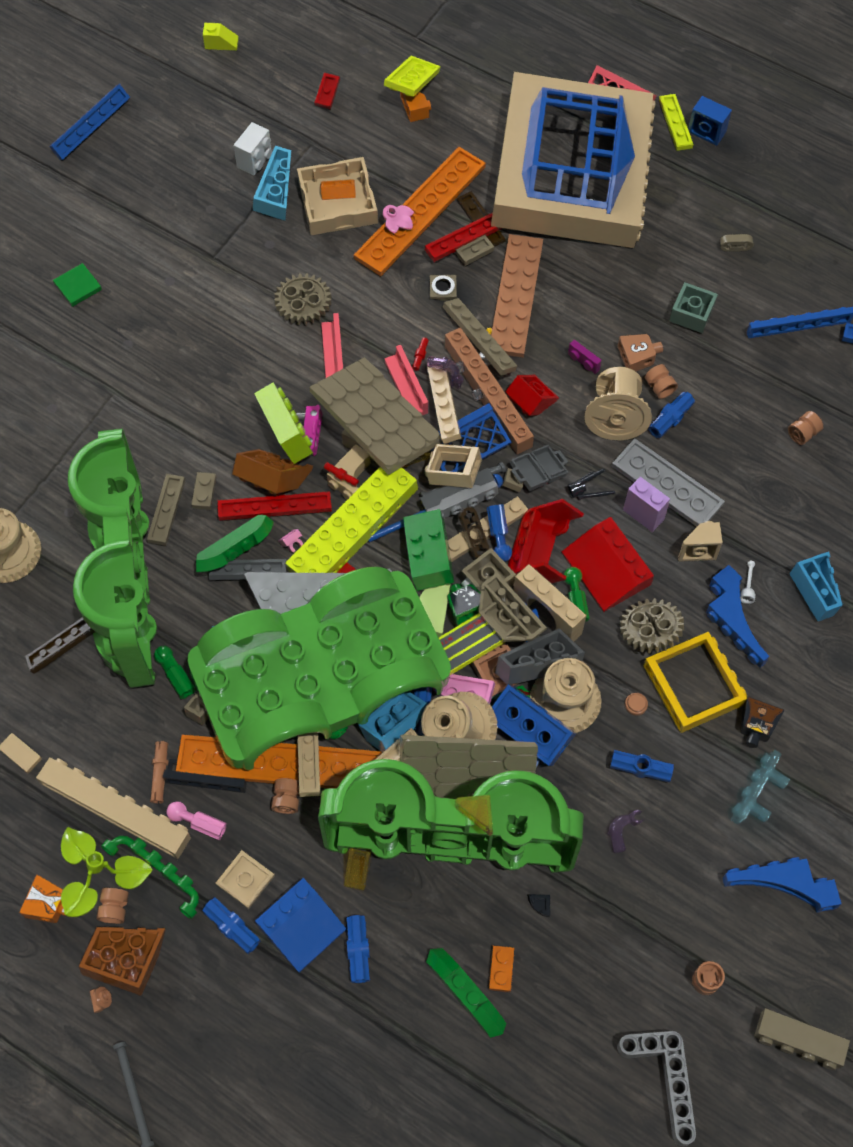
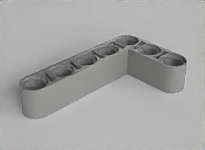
(670, 1075)

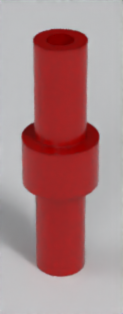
(420, 354)
(341, 474)

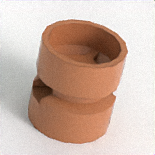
(662, 383)
(807, 426)
(286, 796)
(112, 905)
(708, 978)

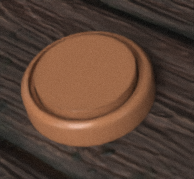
(636, 704)

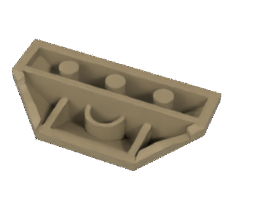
(507, 612)

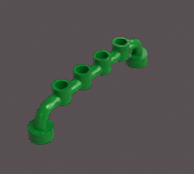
(168, 871)

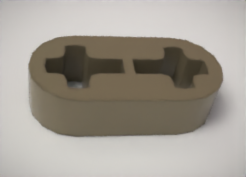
(737, 242)

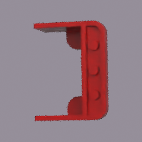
(537, 537)

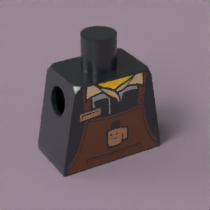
(759, 721)

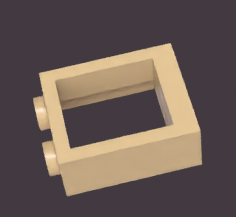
(466, 454)

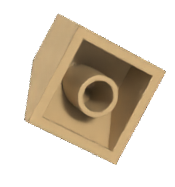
(702, 543)

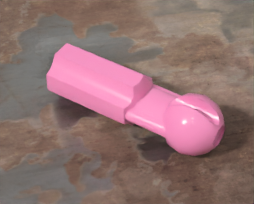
(199, 821)

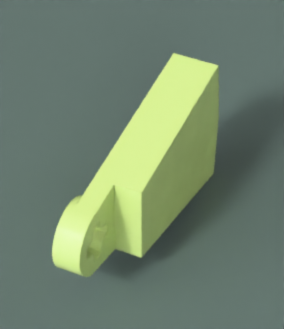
(435, 604)

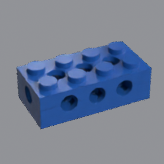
(543, 722)

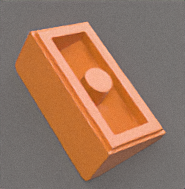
(338, 189)

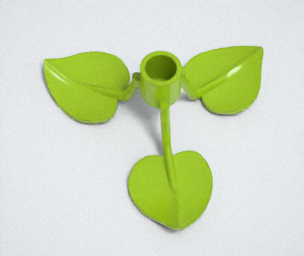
(80, 846)

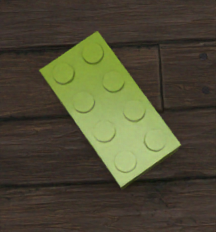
(284, 422)

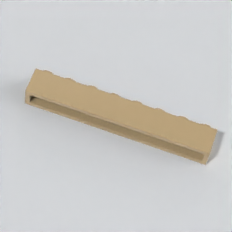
(113, 807)

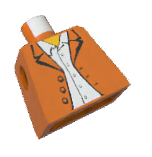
(43, 901)

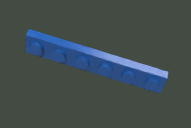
(89, 122)
(800, 322)

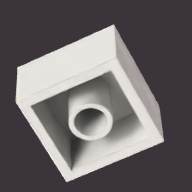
(252, 149)

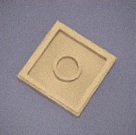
(245, 879)

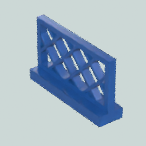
(472, 421)

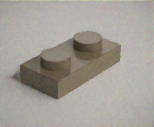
(474, 250)
(203, 491)

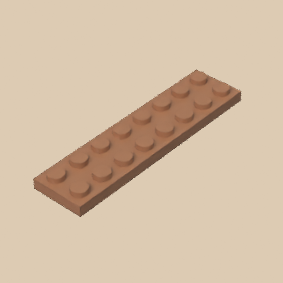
(516, 293)

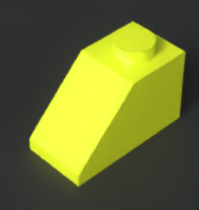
(219, 37)

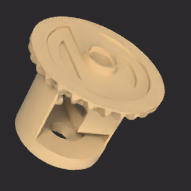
(618, 397)
(18, 548)
(569, 693)
(460, 717)

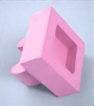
(290, 538)

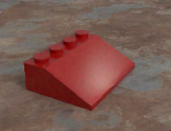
(608, 564)

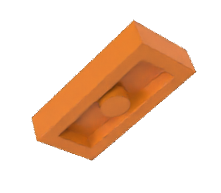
(501, 968)

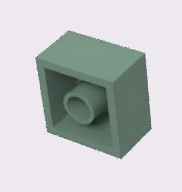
(693, 307)

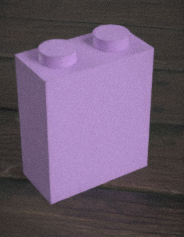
(646, 504)

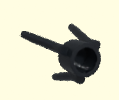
(578, 487)

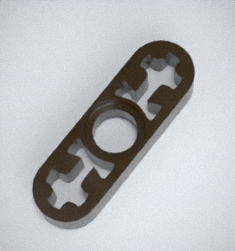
(464, 522)

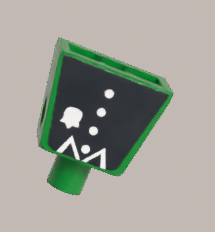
(463, 602)

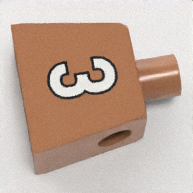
(638, 351)

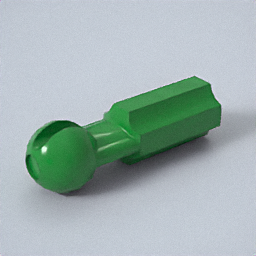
(576, 596)
(174, 672)

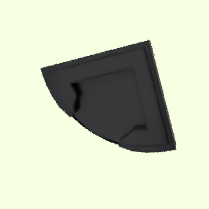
(540, 904)

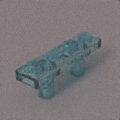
(750, 793)

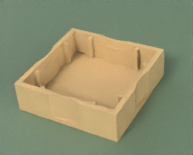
(337, 214)

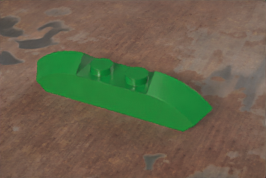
(234, 544)
(466, 992)

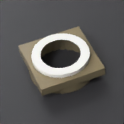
(443, 295)

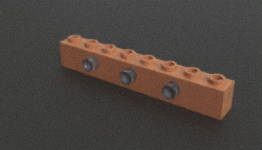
(488, 390)

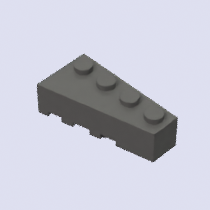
(536, 656)

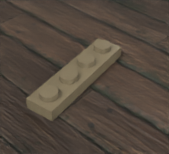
(166, 509)

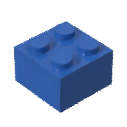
(709, 120)

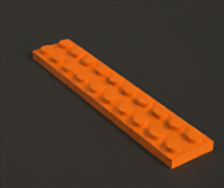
(427, 203)
(205, 757)

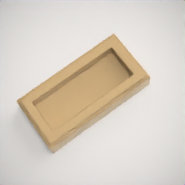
(20, 753)

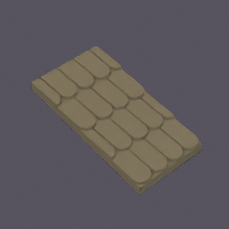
(376, 415)
(462, 764)

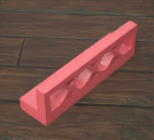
(615, 78)
(332, 346)
(406, 380)

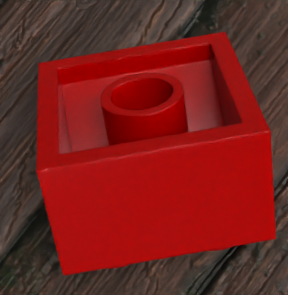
(531, 394)

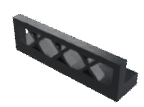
(202, 780)

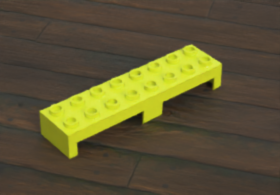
(353, 523)

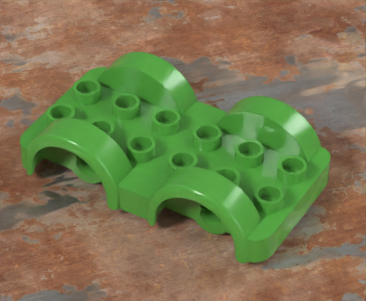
(113, 579)
(316, 664)
(398, 800)

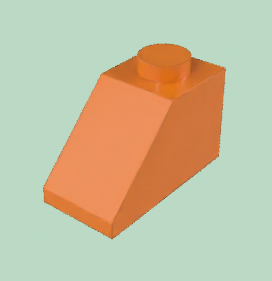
(416, 107)

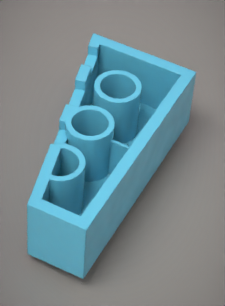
(273, 187)

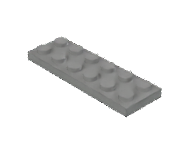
(685, 494)

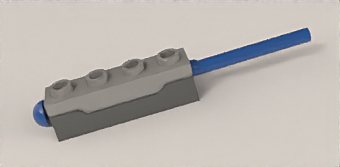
(453, 499)

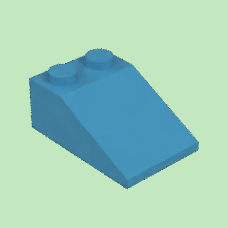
(392, 720)

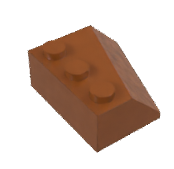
(269, 471)
(122, 957)

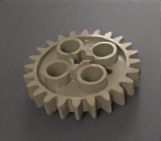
(310, 302)
(641, 632)

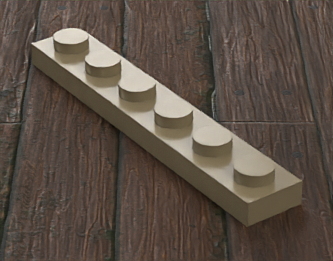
(480, 336)

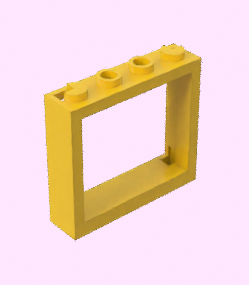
(669, 698)

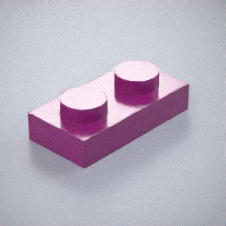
(584, 356)

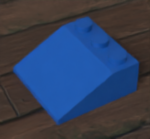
(300, 925)

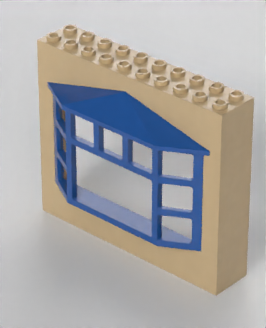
(608, 222)

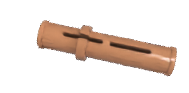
(160, 763)

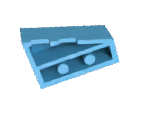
(817, 585)

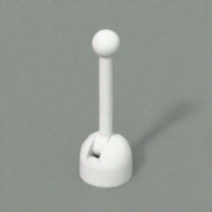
(747, 594)

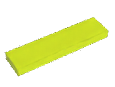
(676, 122)

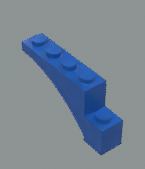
(729, 616)
(792, 878)

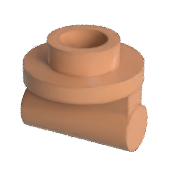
(100, 999)

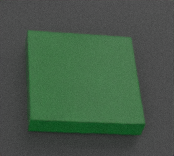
(77, 284)

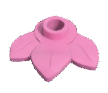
(399, 219)

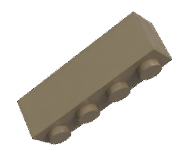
(801, 1039)

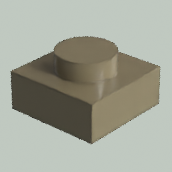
(511, 482)

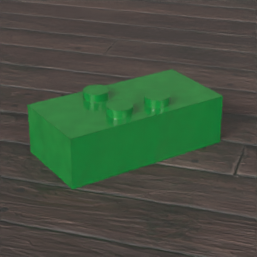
(428, 550)

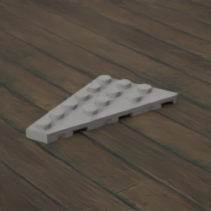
(286, 590)

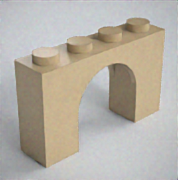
(354, 463)
(533, 586)

